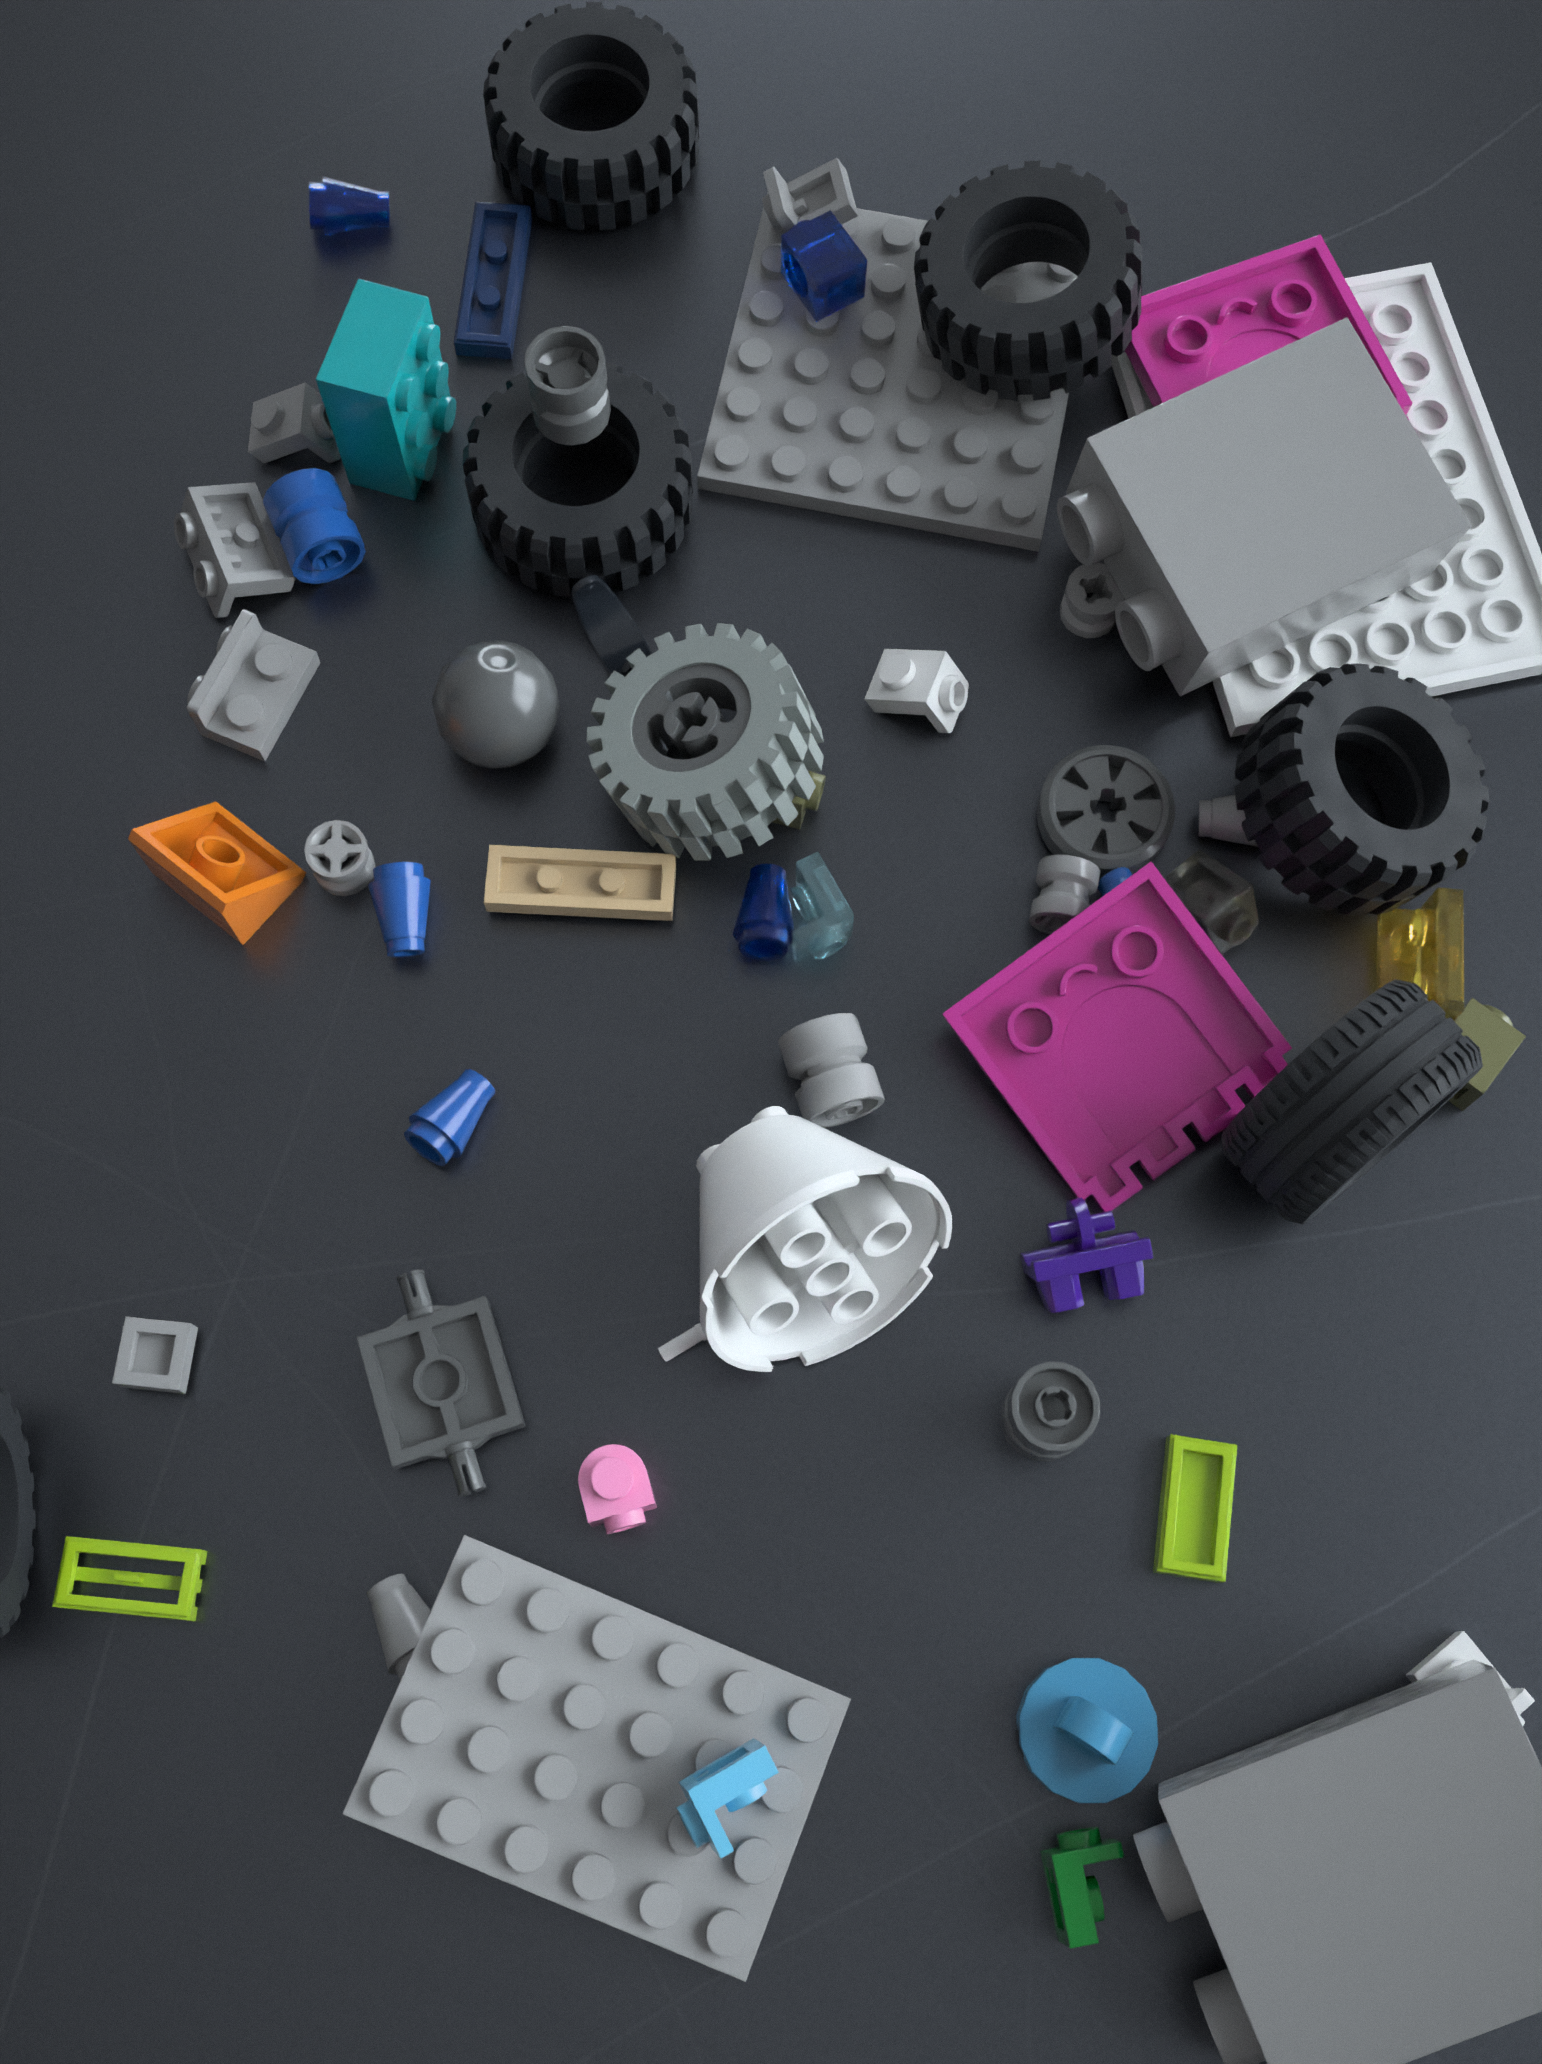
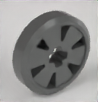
(1111, 776)

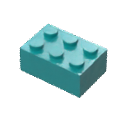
(387, 389)

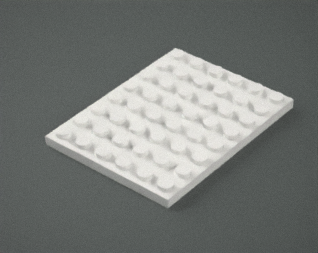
(1482, 605)

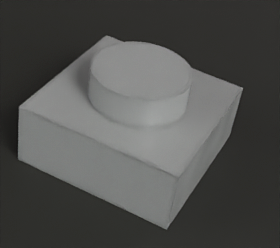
(155, 1355)

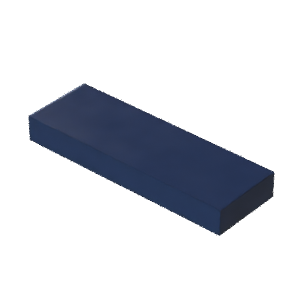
(493, 280)

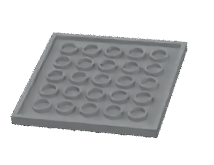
(863, 414)

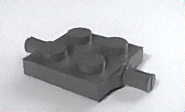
(440, 1382)

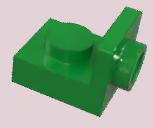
(1073, 1897)

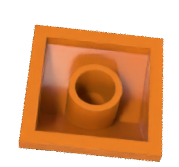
(218, 867)

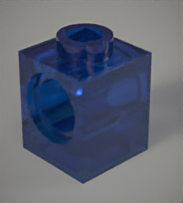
(823, 265)

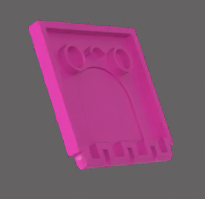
(1243, 314)
(1121, 1039)

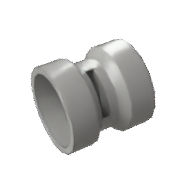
(1064, 892)

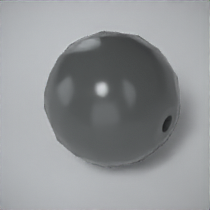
(495, 704)

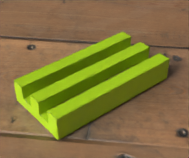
(188, 1584)

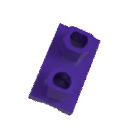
(1115, 1255)

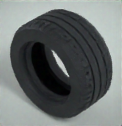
(1350, 1099)

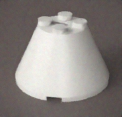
(808, 1241)

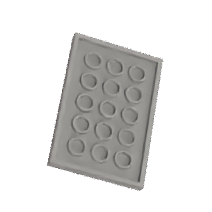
(552, 1747)

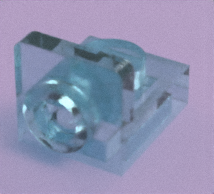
(819, 898)

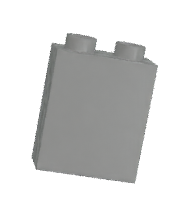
(1259, 508)
(1364, 1877)

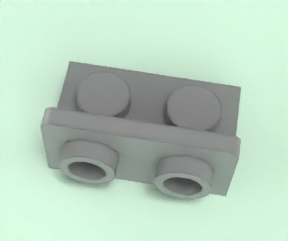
(231, 544)
(250, 687)

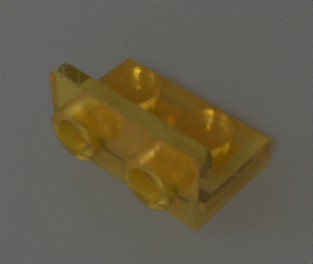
(1426, 948)

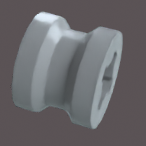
(1092, 615)
(329, 847)

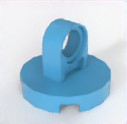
(1087, 1730)

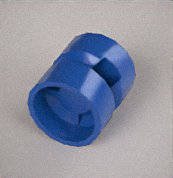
(314, 526)

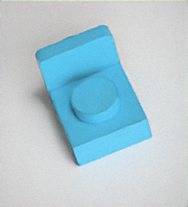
(729, 1781)

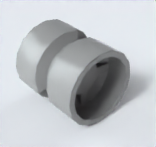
(828, 1062)

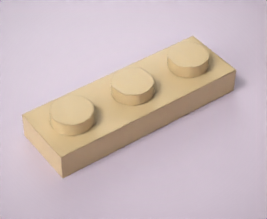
(580, 882)

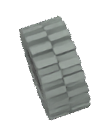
(732, 772)

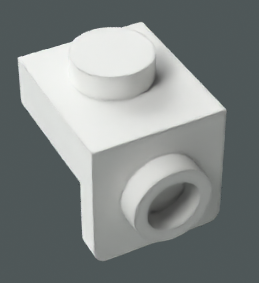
(919, 685)

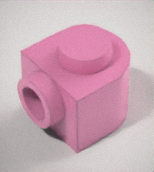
(615, 1488)

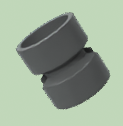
(567, 385)
(1050, 1411)

